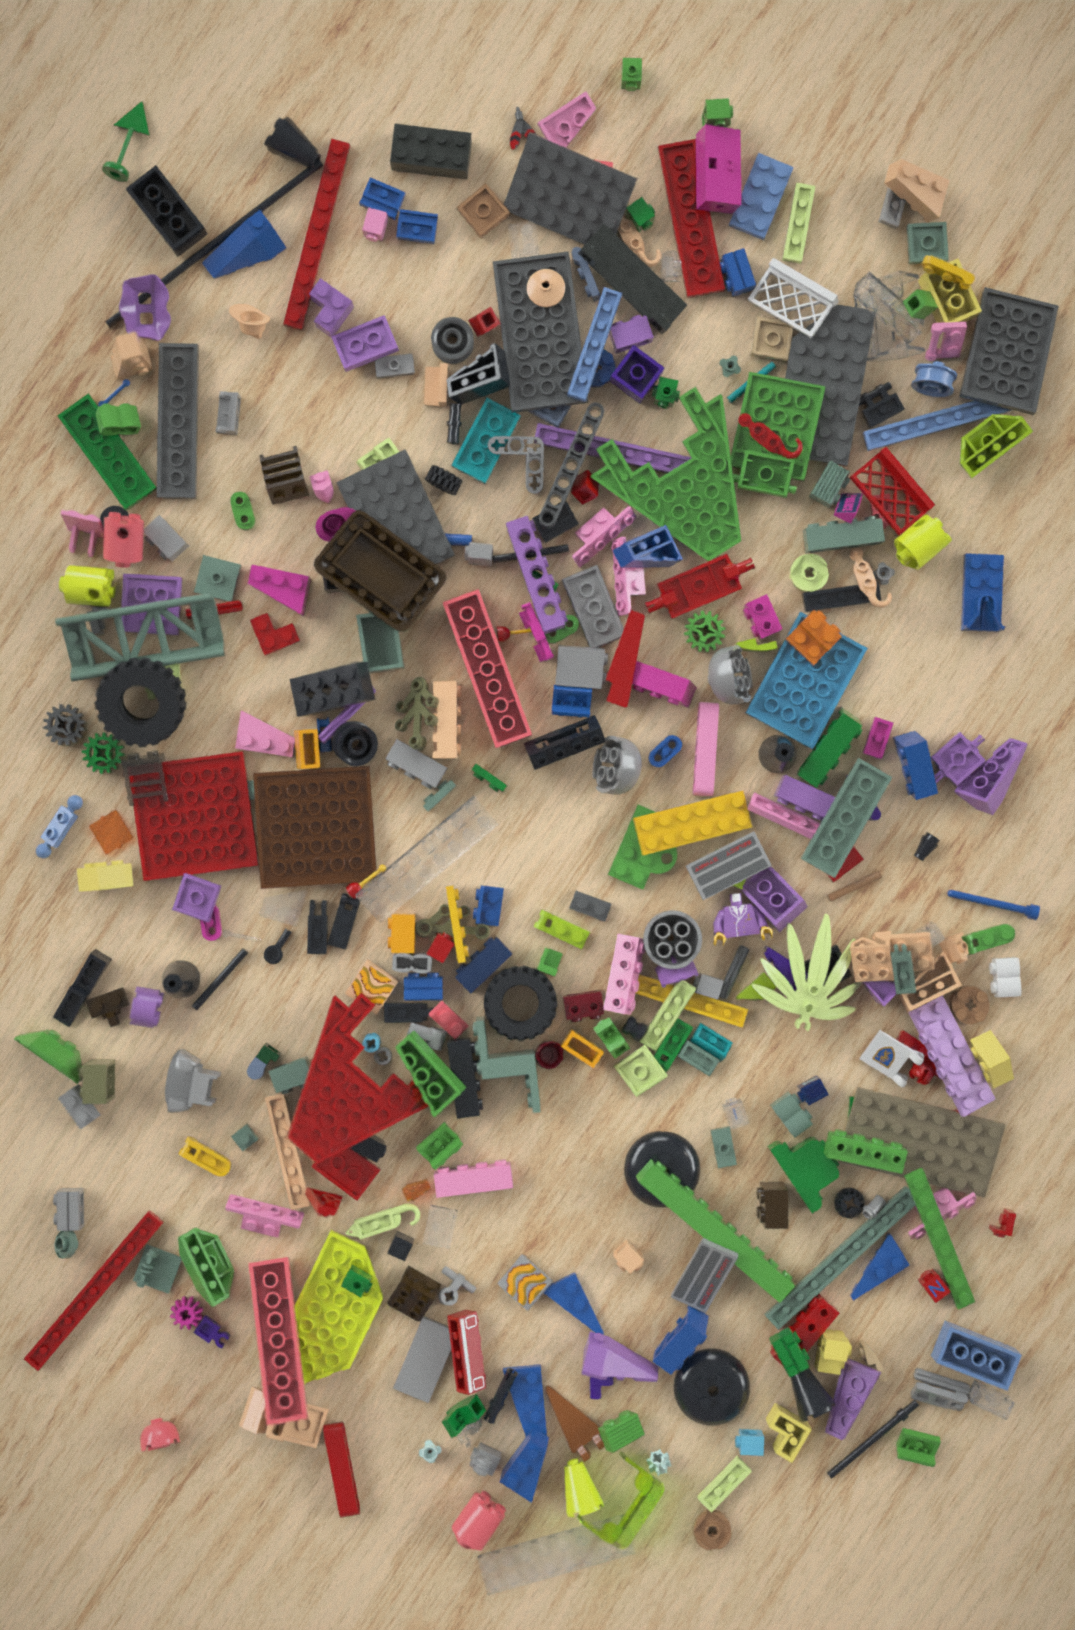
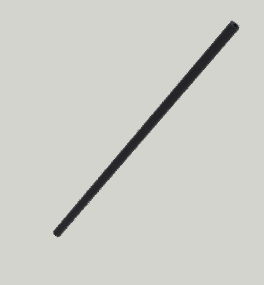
(224, 235)

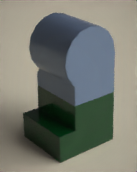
(258, 1065)

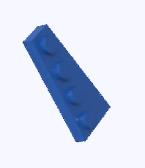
(529, 1398)

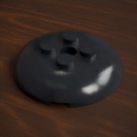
(670, 1150)
(708, 1369)

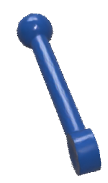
(126, 383)

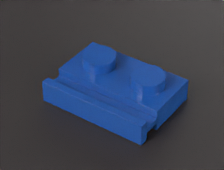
(382, 198)
(417, 226)

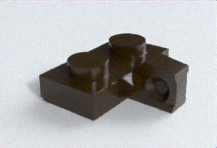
(108, 1005)

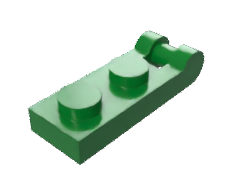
(673, 1043)

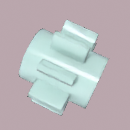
(659, 1462)

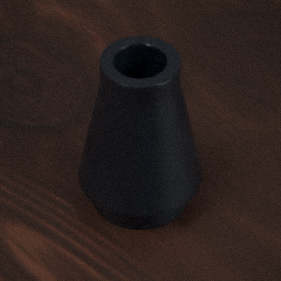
(926, 846)

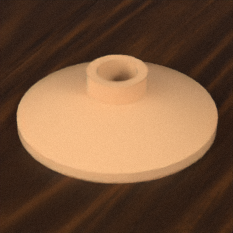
(546, 296)

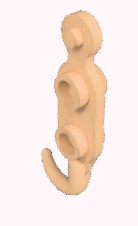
(633, 240)
(866, 579)

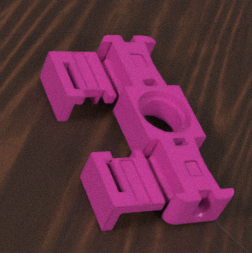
(530, 620)

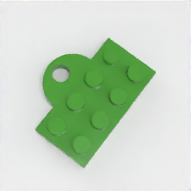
(629, 862)

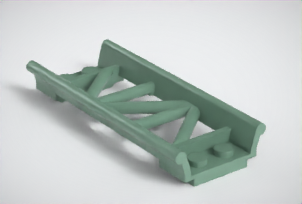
(205, 620)

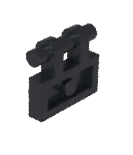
(882, 410)

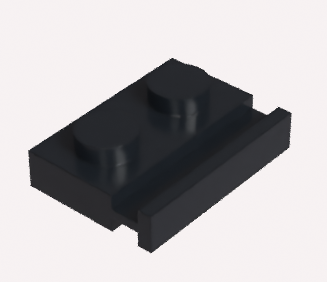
(565, 522)

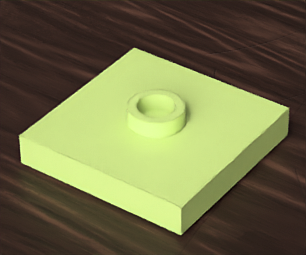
(640, 1070)

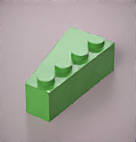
(429, 1073)

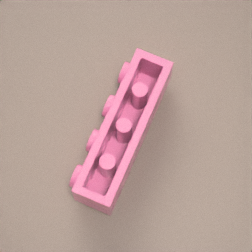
(624, 974)

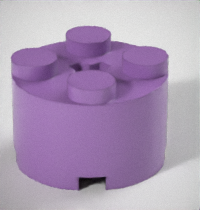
(145, 1007)

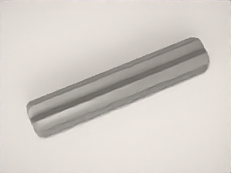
(941, 1381)

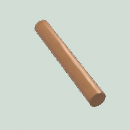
(854, 886)

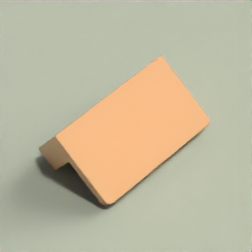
(436, 385)

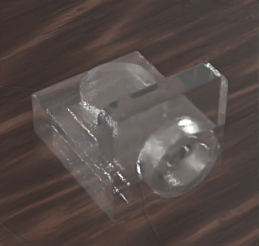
(470, 1429)

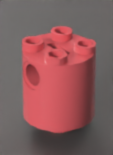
(120, 545)
(478, 1521)

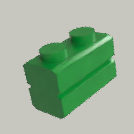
(787, 1348)

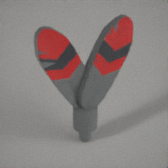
(520, 127)

